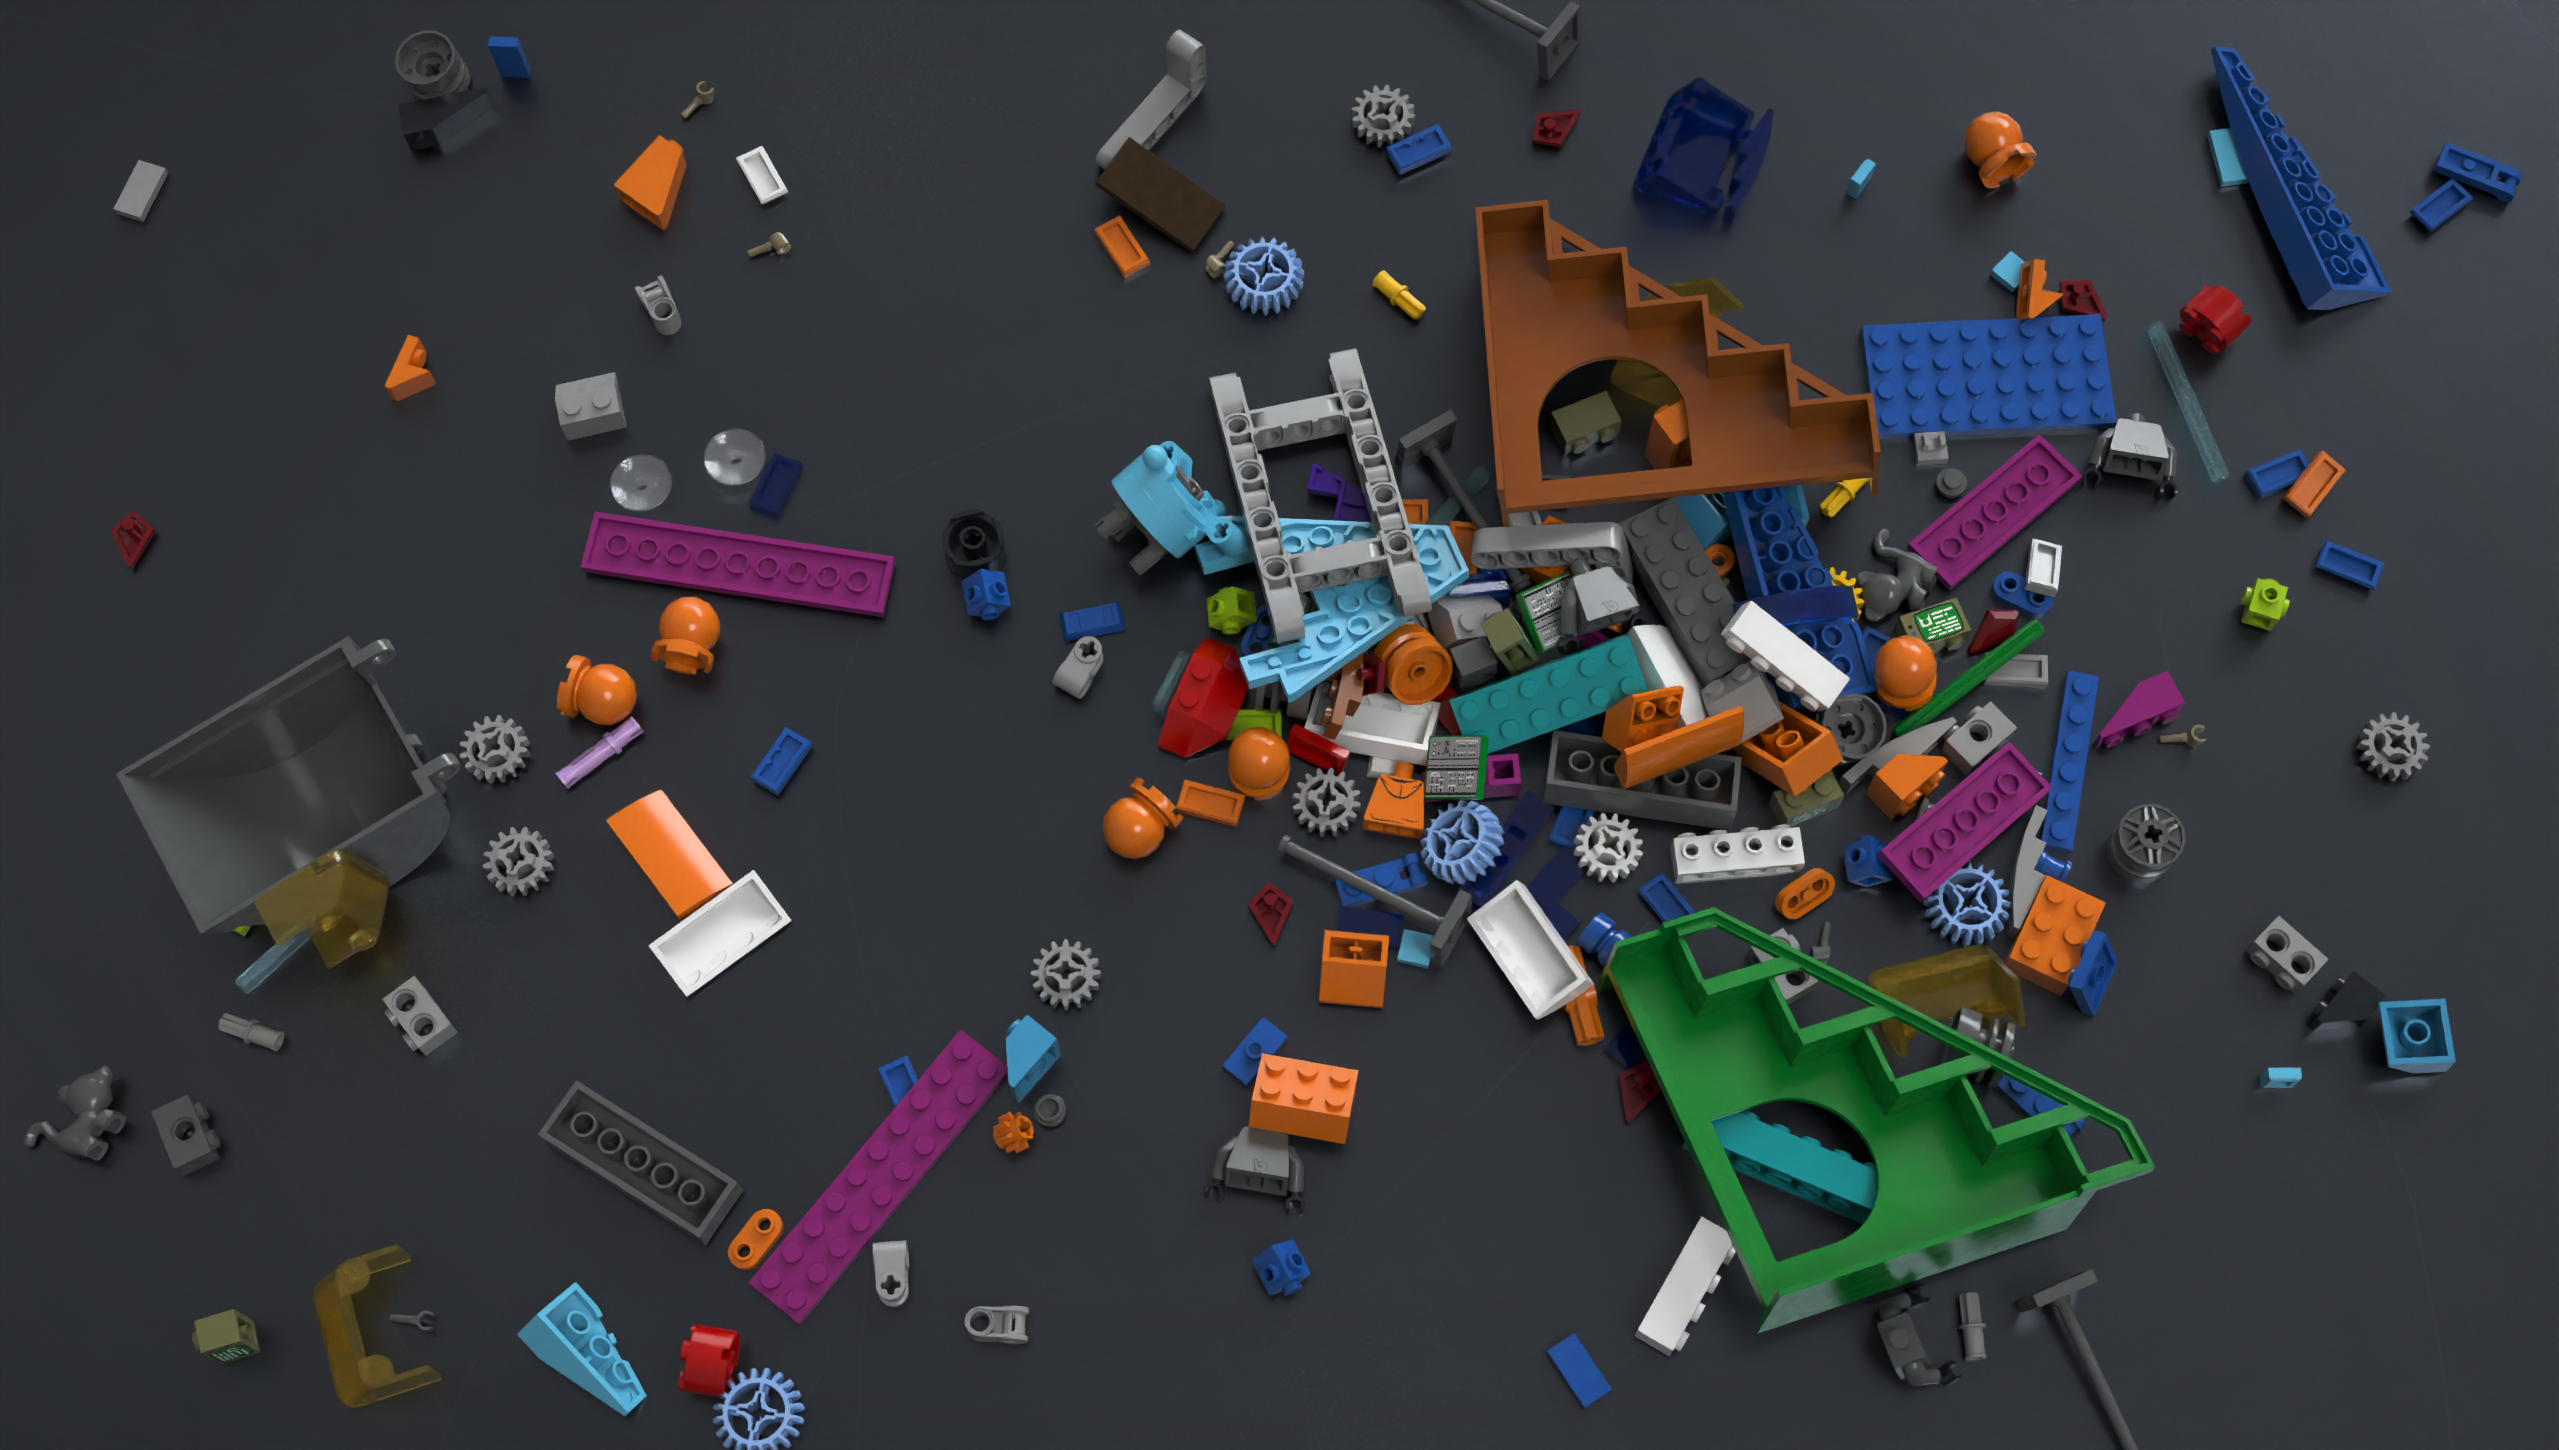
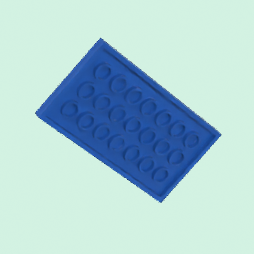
(1989, 376)

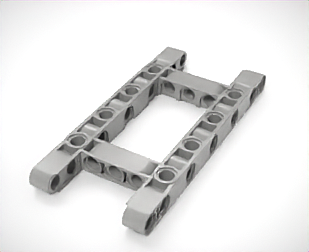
(1287, 575)

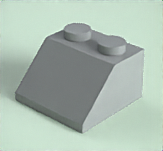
(590, 406)
(1459, 619)
(1749, 689)

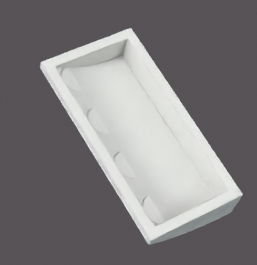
(1666, 667)
(1380, 726)
(719, 933)
(1530, 950)

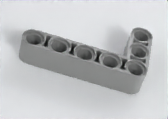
(1167, 100)
(1553, 546)

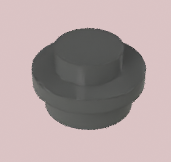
(1951, 482)
(1049, 1110)

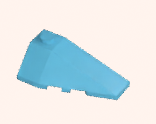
(578, 1346)

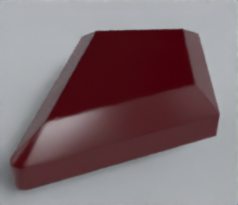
(1554, 127)
(2081, 298)
(132, 537)
(1994, 629)
(1373, 674)
(1271, 910)
(1637, 1089)

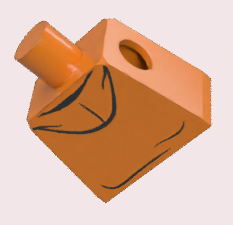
(1397, 804)

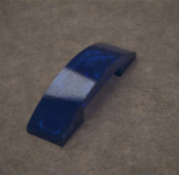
(1808, 605)

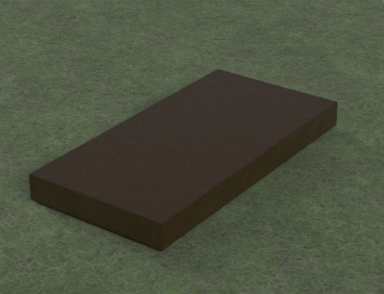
(1160, 195)

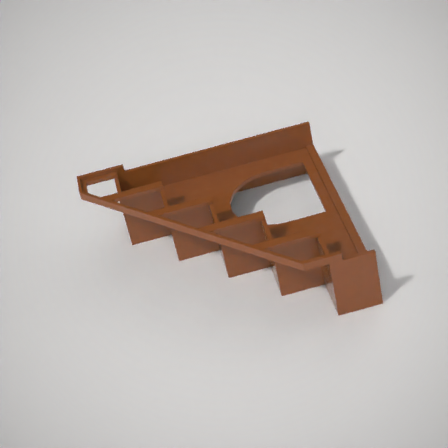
(1582, 307)

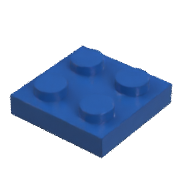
(2093, 973)

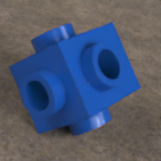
(986, 594)
(1863, 863)
(1281, 1268)

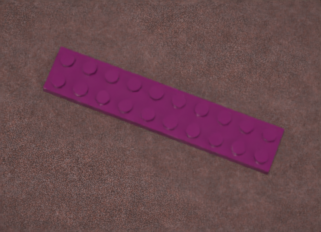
(738, 564)
(879, 1177)

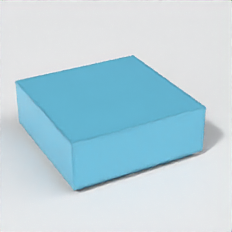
(1861, 178)
(2008, 271)
(1415, 949)
(2280, 1077)

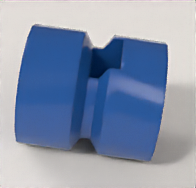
(1600, 937)

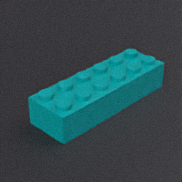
(1550, 694)
(1798, 1165)

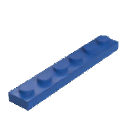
(2069, 761)

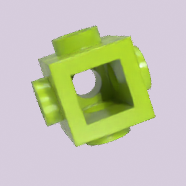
(2264, 603)
(1231, 610)

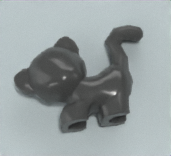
(1885, 592)
(88, 1101)

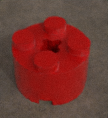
(2214, 318)
(709, 1360)

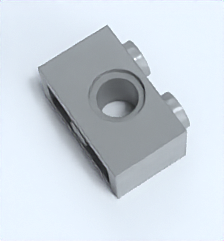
(1970, 754)

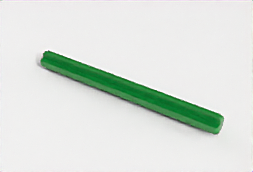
(1970, 678)

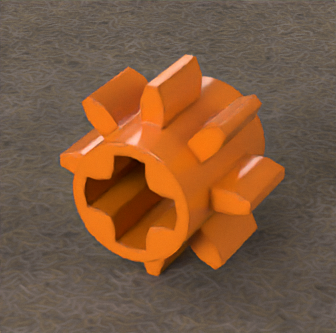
(1013, 1132)

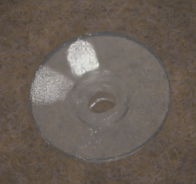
(732, 445)
(638, 471)

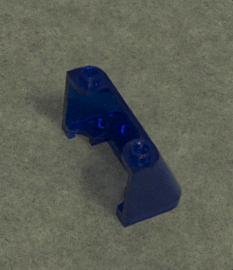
(1693, 147)

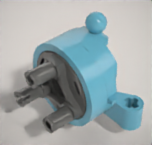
(1167, 508)

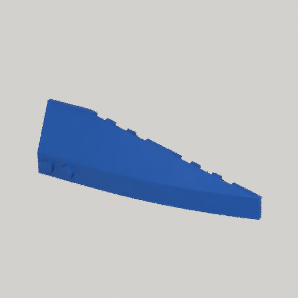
(2308, 229)
(1780, 558)

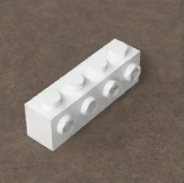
(1784, 657)
(1737, 854)
(1685, 1287)

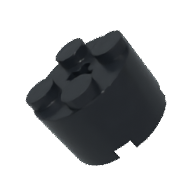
(971, 528)

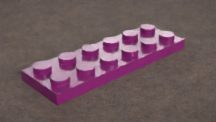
(1995, 511)
(1964, 821)

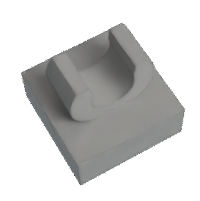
(1930, 448)

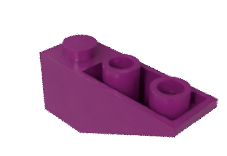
(2149, 703)
(1501, 777)

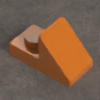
(2031, 297)
(407, 373)

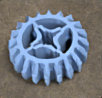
(1251, 265)
(1458, 836)
(1977, 911)
(761, 1400)

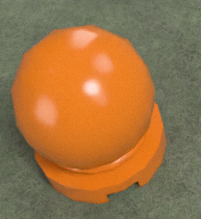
(1997, 147)
(687, 634)
(1905, 673)
(599, 693)
(1258, 763)
(1137, 823)

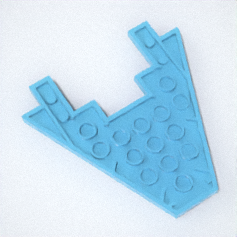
(1347, 615)

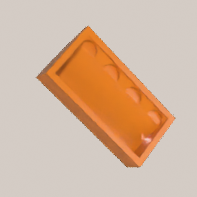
(1680, 747)
(669, 853)

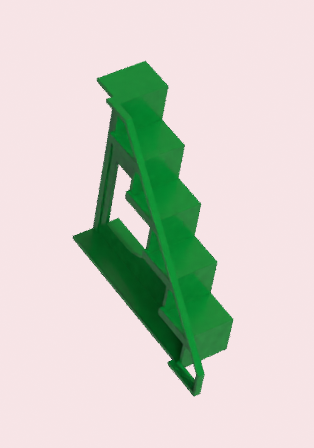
(1943, 1173)

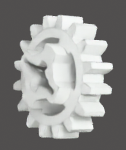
(1612, 835)

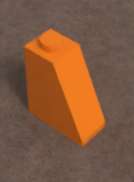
(654, 181)

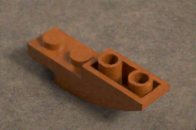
(1345, 694)

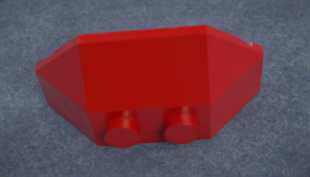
(1204, 700)

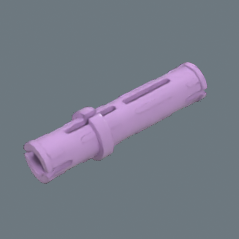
(598, 753)

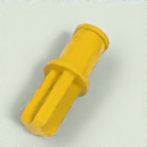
(1398, 295)
(1843, 492)

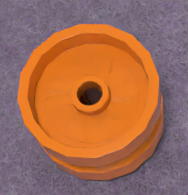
(1415, 664)

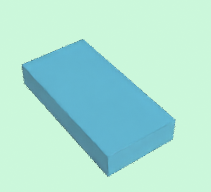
(2226, 158)

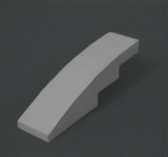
(1916, 742)
(2023, 878)

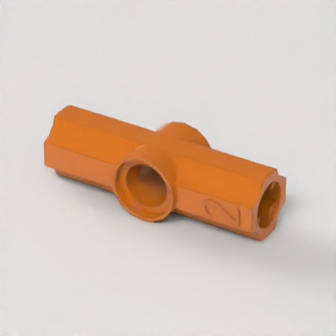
(1583, 1011)

